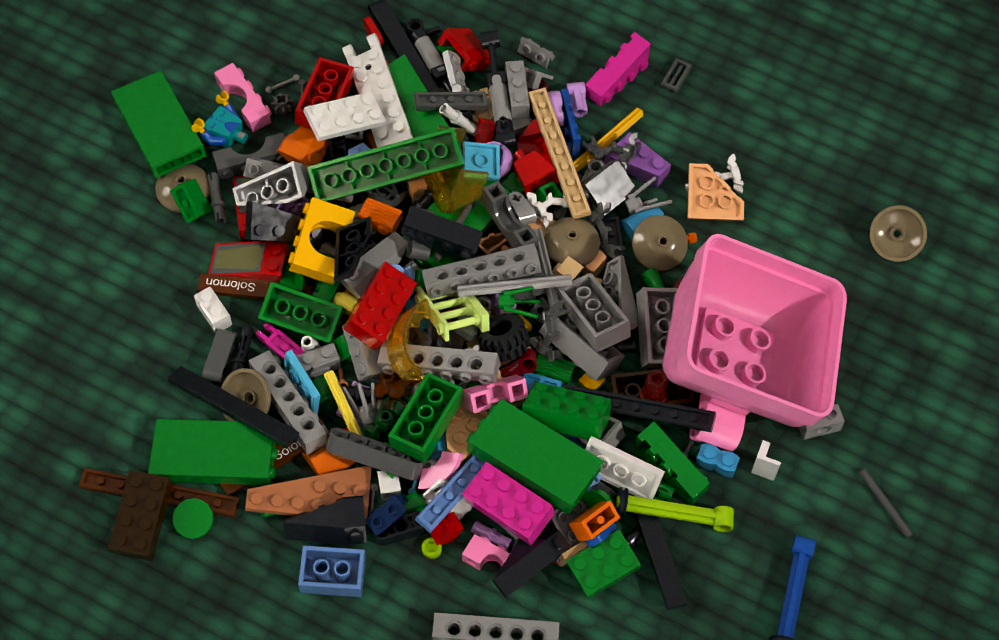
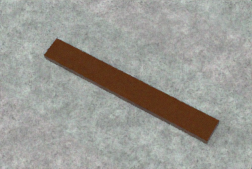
(115, 483)

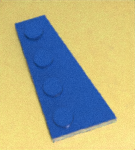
(571, 128)

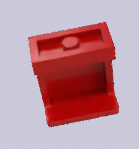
(468, 47)

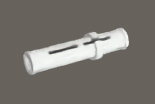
(457, 118)

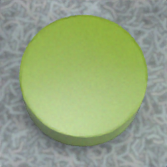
(430, 548)

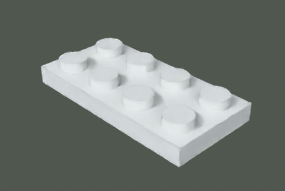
(344, 116)
(626, 470)

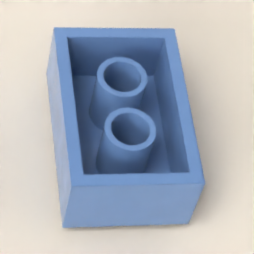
(332, 571)

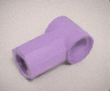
(577, 95)

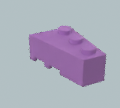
(645, 163)

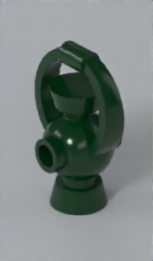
(386, 418)

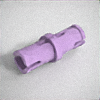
(492, 534)

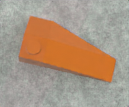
(303, 147)

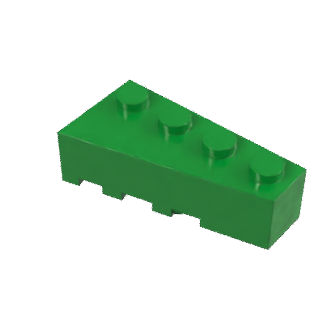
(658, 450)

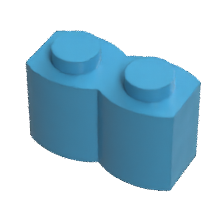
(721, 462)

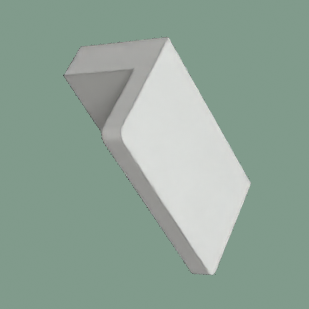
(763, 465)

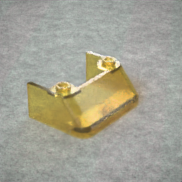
(456, 187)

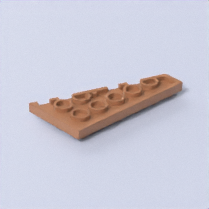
(308, 493)

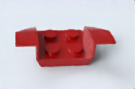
(533, 140)

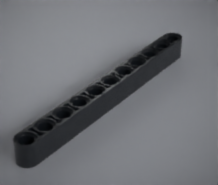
(400, 45)

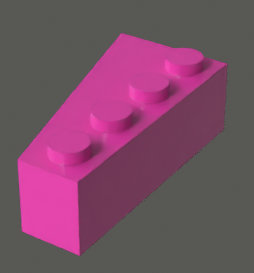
(619, 70)

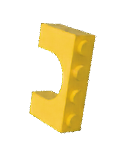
(305, 258)

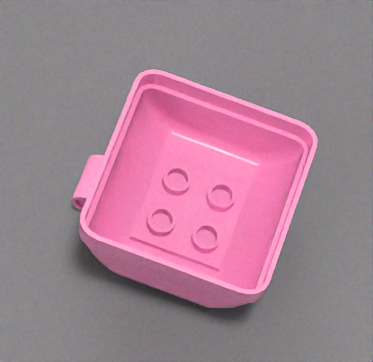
(754, 338)

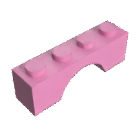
(233, 82)

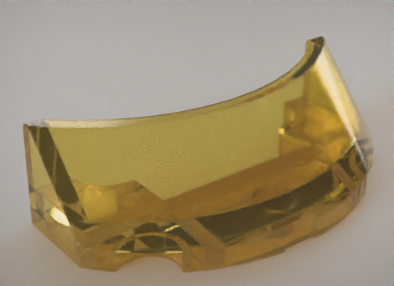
(398, 341)

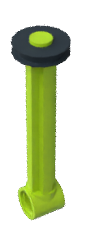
(720, 517)

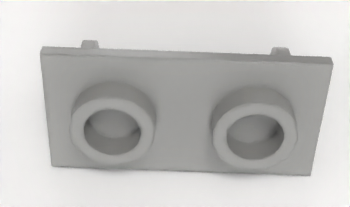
(535, 52)

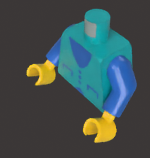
(222, 126)

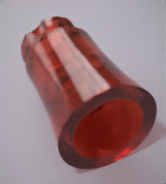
(655, 387)

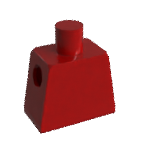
(532, 170)

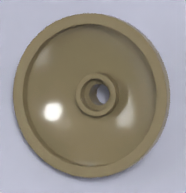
(171, 180)
(911, 228)
(647, 243)
(581, 248)
(248, 383)

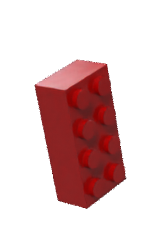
(327, 83)
(379, 305)

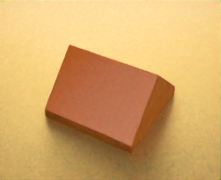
(326, 462)

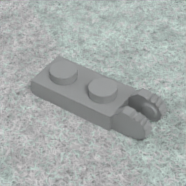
(454, 71)

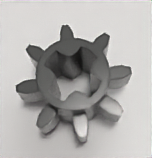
(282, 104)

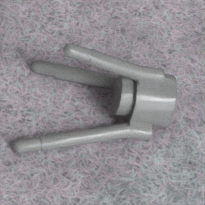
(635, 204)
(366, 412)

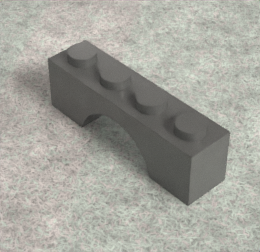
(232, 163)
(497, 204)

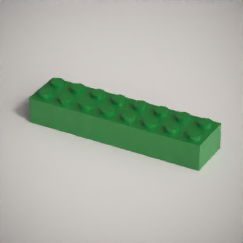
(386, 165)

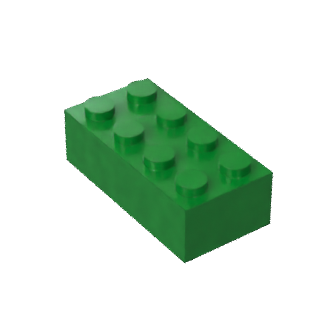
(302, 313)
(568, 410)
(426, 417)

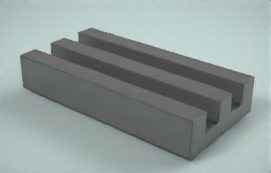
(670, 86)

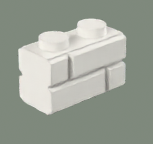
(212, 309)

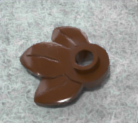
(392, 386)

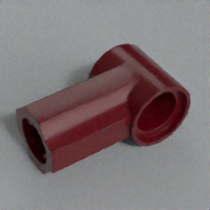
(519, 365)

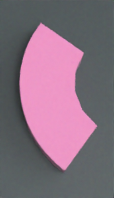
(443, 469)

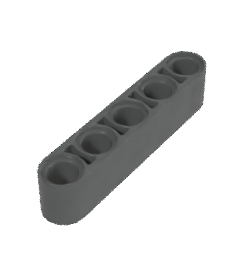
(373, 454)

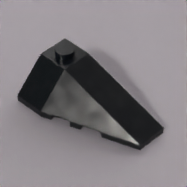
(350, 247)
(333, 524)
(529, 560)

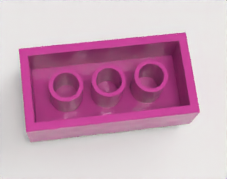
(508, 503)

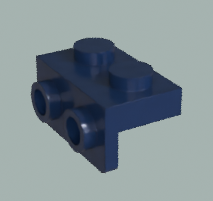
(387, 514)

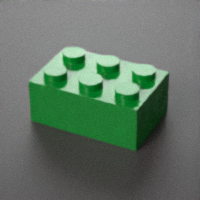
(603, 564)

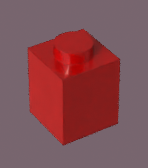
(447, 529)

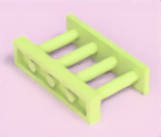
(471, 307)

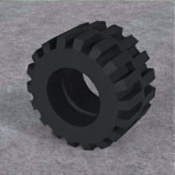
(506, 337)

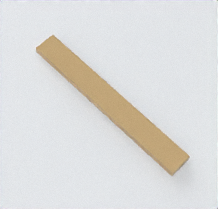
(559, 153)

